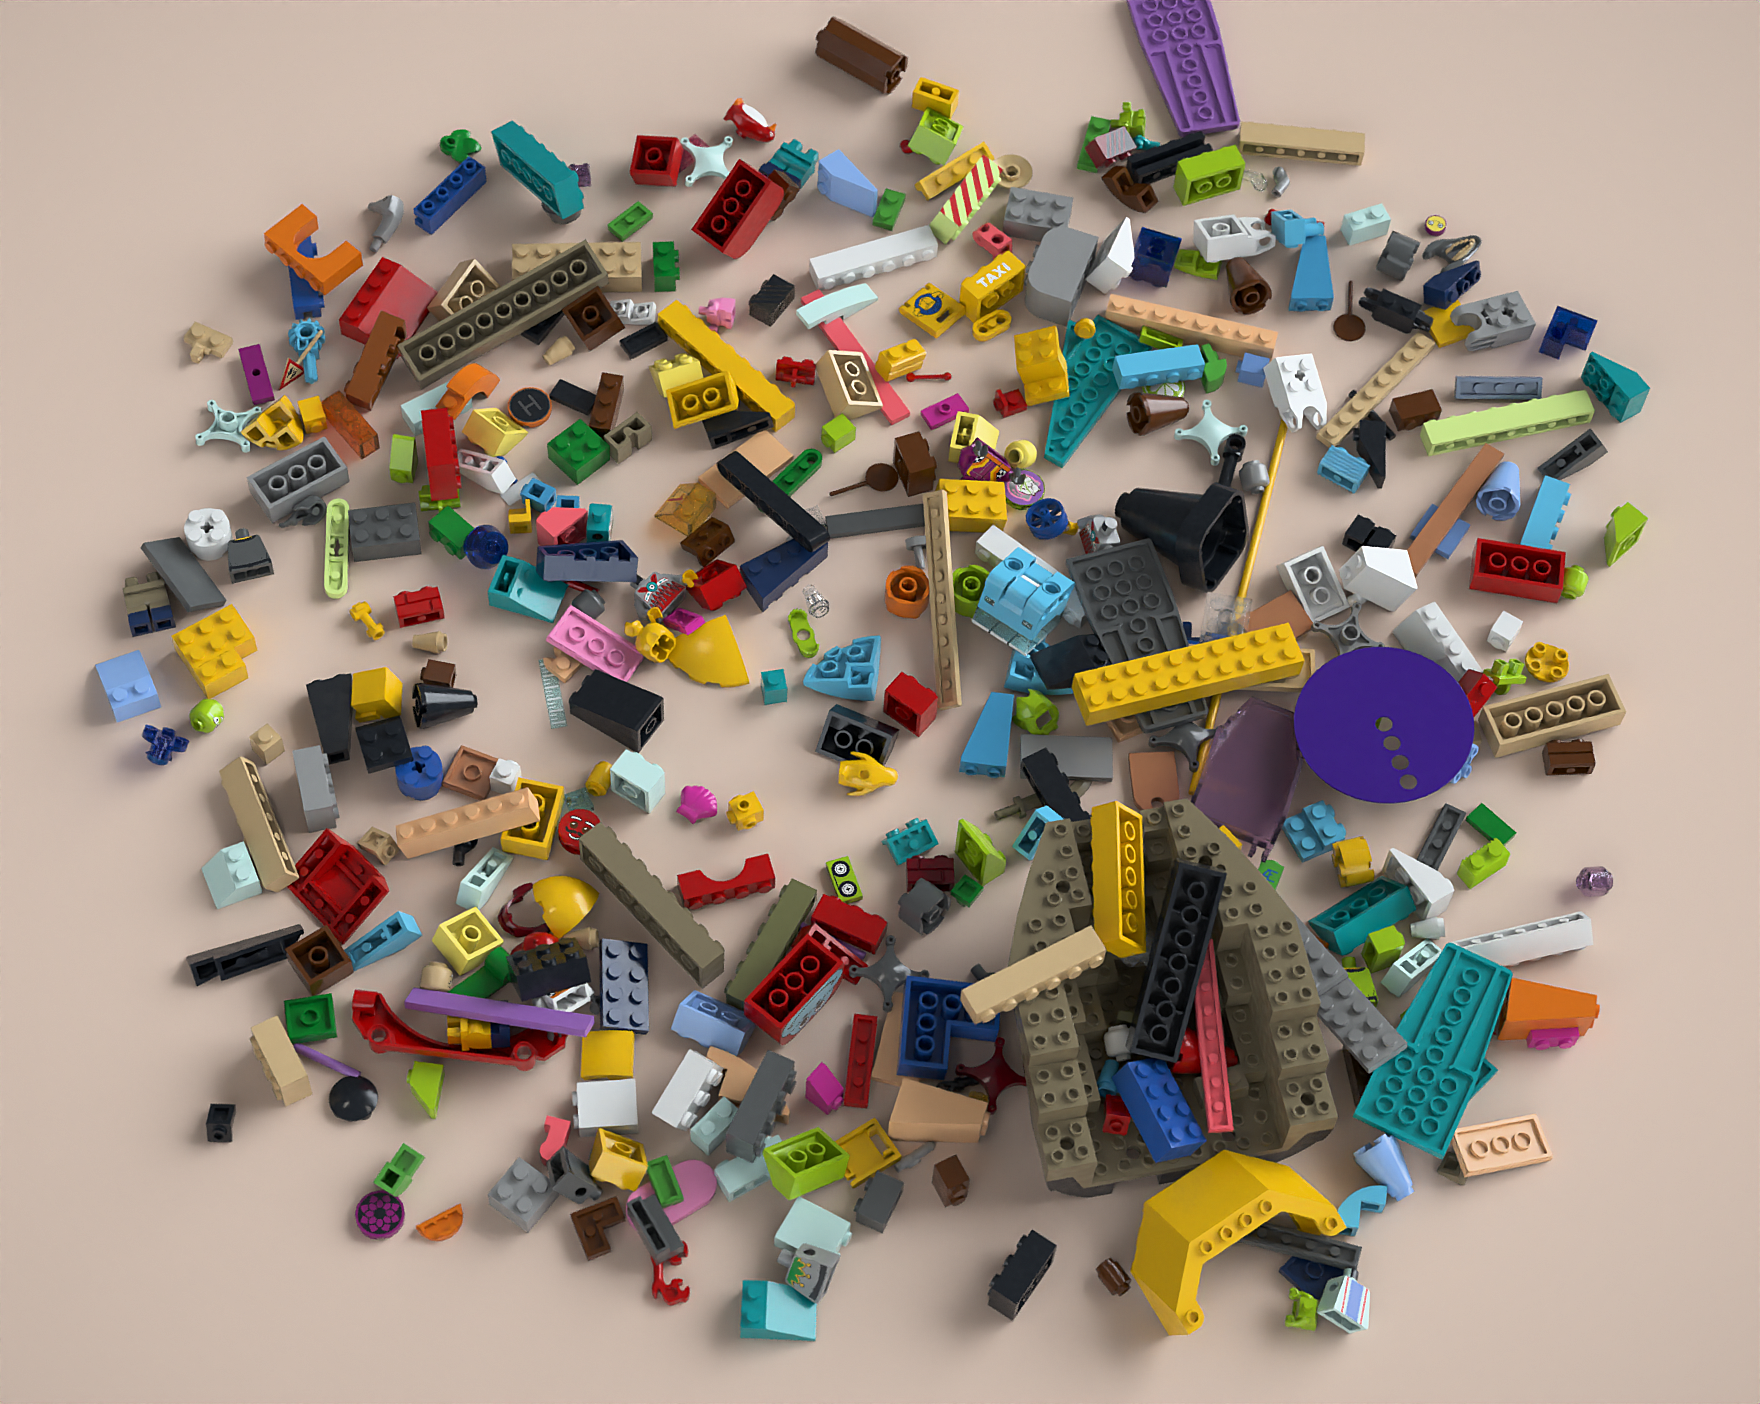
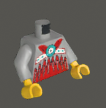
(1095, 532)
(660, 594)

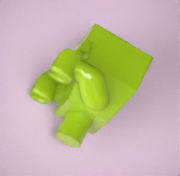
(1132, 120)
(1303, 1310)

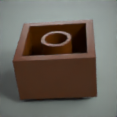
(593, 318)
(914, 463)
(319, 960)

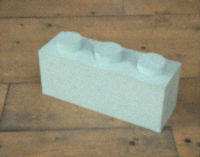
(412, 409)
(741, 1176)

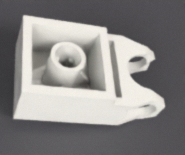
(1230, 237)
(1296, 390)

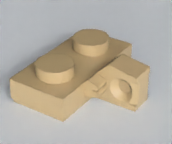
(206, 341)

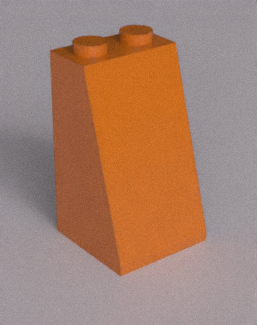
(1544, 1006)

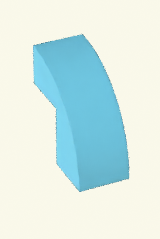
(1369, 1199)

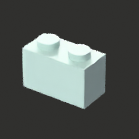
(1365, 224)
(712, 1127)

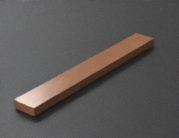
(1453, 506)

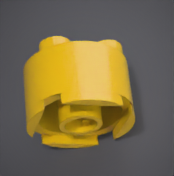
(1353, 861)

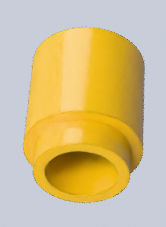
(599, 779)

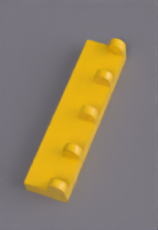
(952, 172)

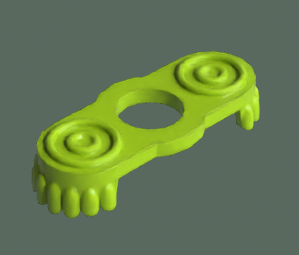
(799, 622)

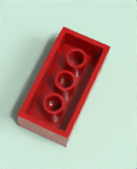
(441, 454)
(1517, 570)

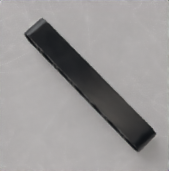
(773, 501)

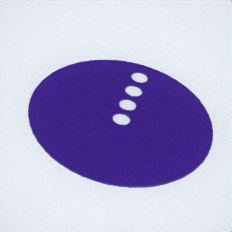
(1339, 730)

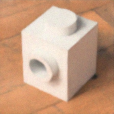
(505, 776)

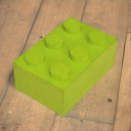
(1209, 175)

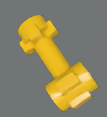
(362, 612)

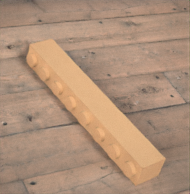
(1192, 327)

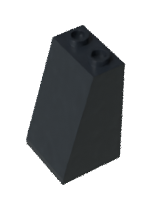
(618, 709)

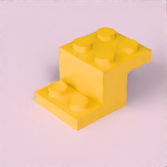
(1041, 365)

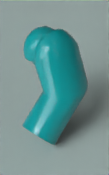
(1143, 143)

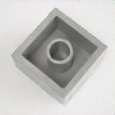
(522, 1195)

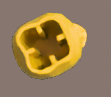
(652, 640)

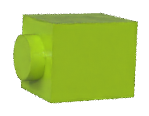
(838, 433)

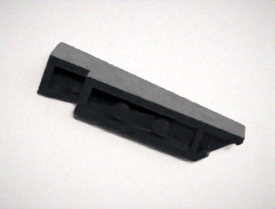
(243, 955)

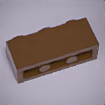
(607, 403)

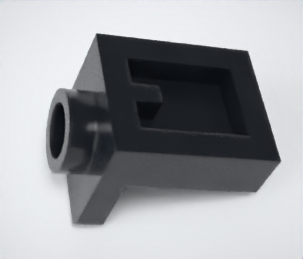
(220, 1122)

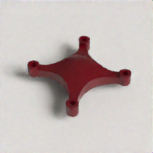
(993, 1075)

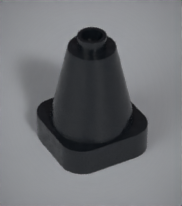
(1191, 530)

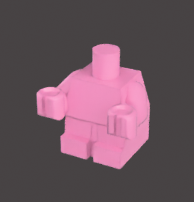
(719, 313)

